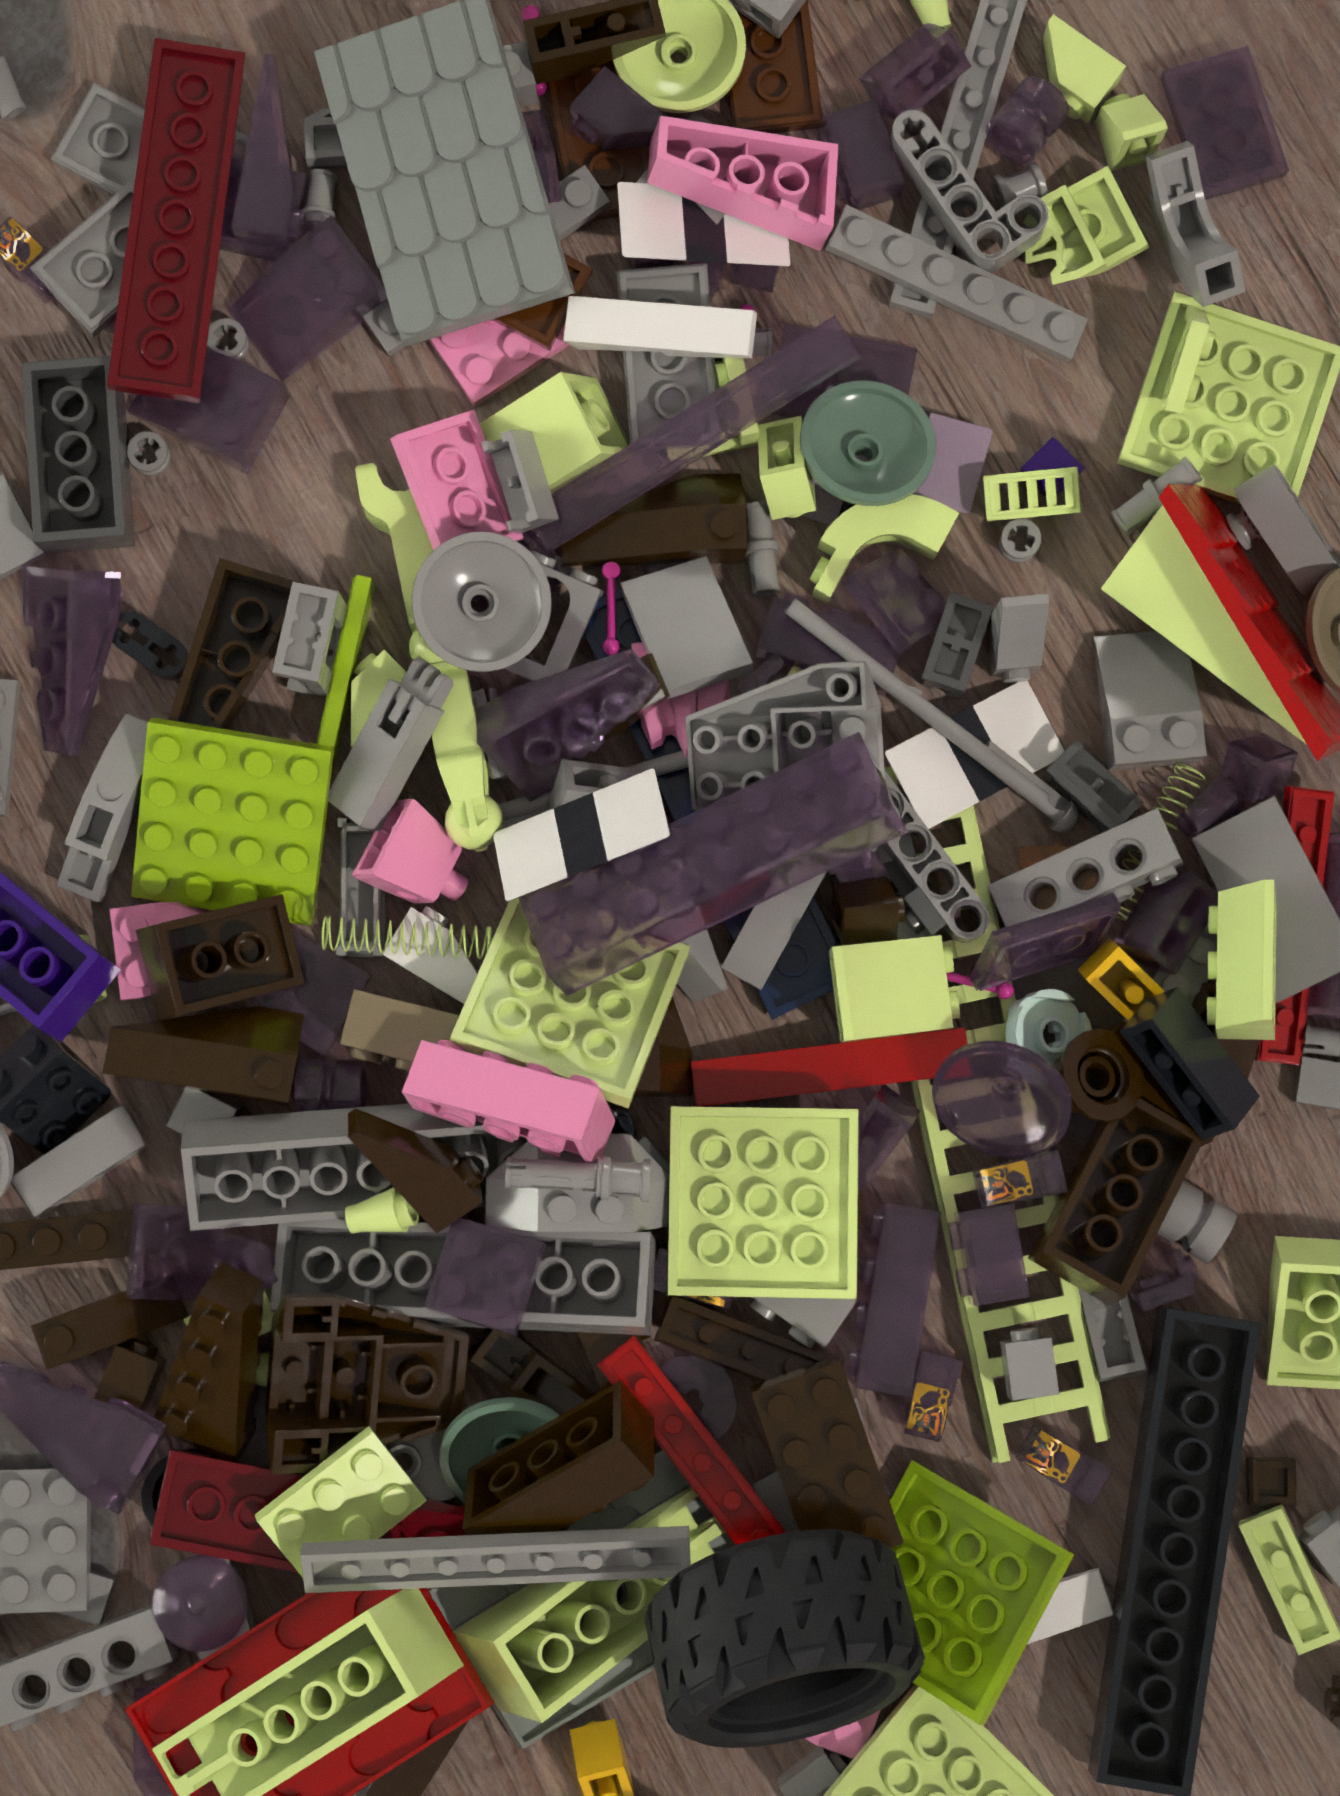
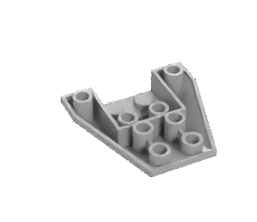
(779, 726)

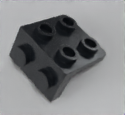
(46, 1091)

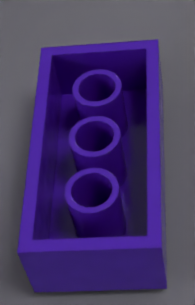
(45, 964)

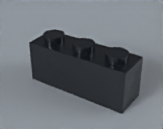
(1190, 1063)

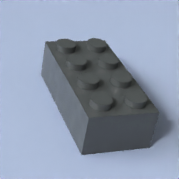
(77, 456)

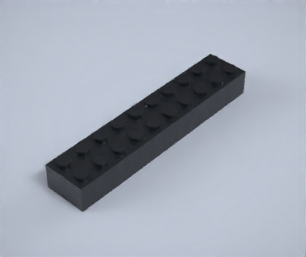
(1173, 1551)

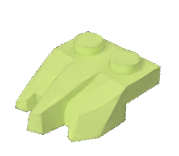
(1086, 229)

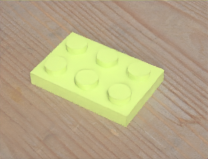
(347, 1497)

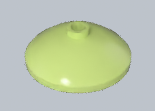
(715, 53)

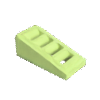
(993, 499)

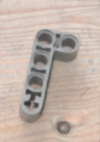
(960, 187)

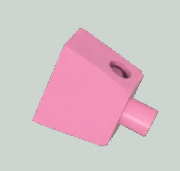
(412, 857)

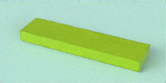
(346, 661)

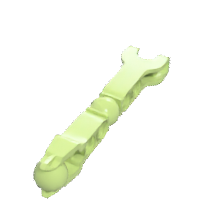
(461, 761)

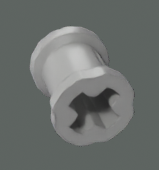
(1021, 183)

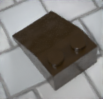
(220, 957)

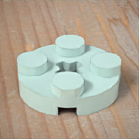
(1035, 1010)

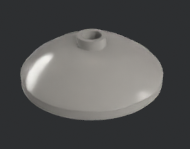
(508, 580)

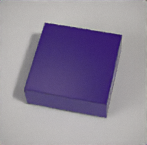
(1051, 456)

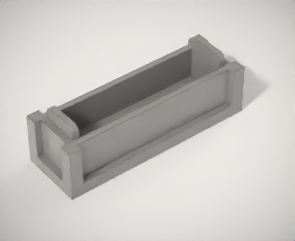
(356, 897)

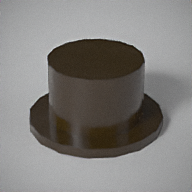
(1101, 1075)

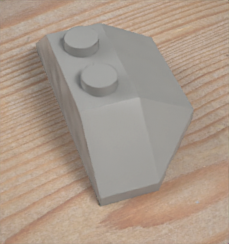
(577, 1210)

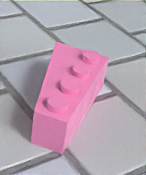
(750, 175)
(510, 1099)

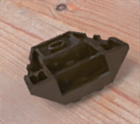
(352, 1368)

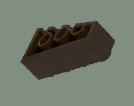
(231, 644)
(214, 1373)

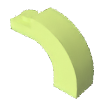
(909, 522)

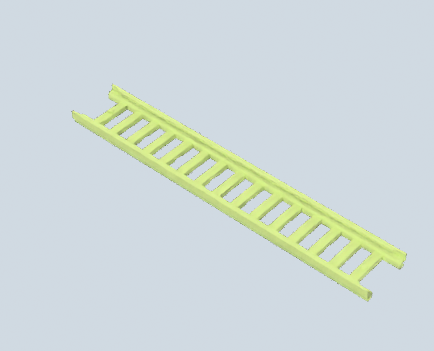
(945, 1187)

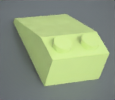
(1304, 1313)

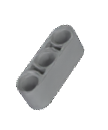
(1287, 528)
(79, 1161)

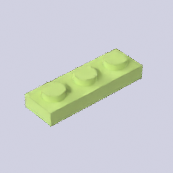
(1290, 1579)

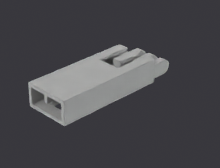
(390, 745)

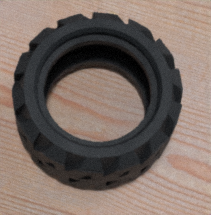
(783, 1638)

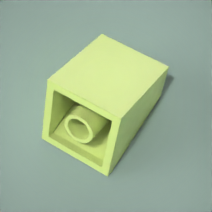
(569, 424)
(893, 988)

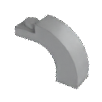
(1193, 244)

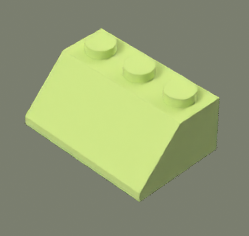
(1244, 962)

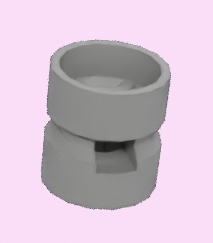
(1198, 1224)

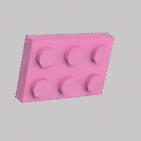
(490, 357)
(453, 479)

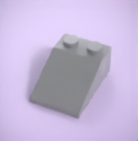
(1147, 702)

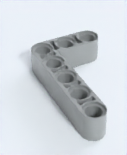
(933, 860)

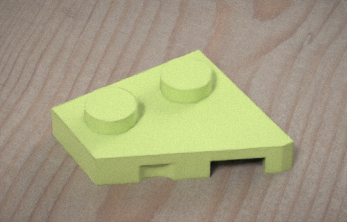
(1195, 344)

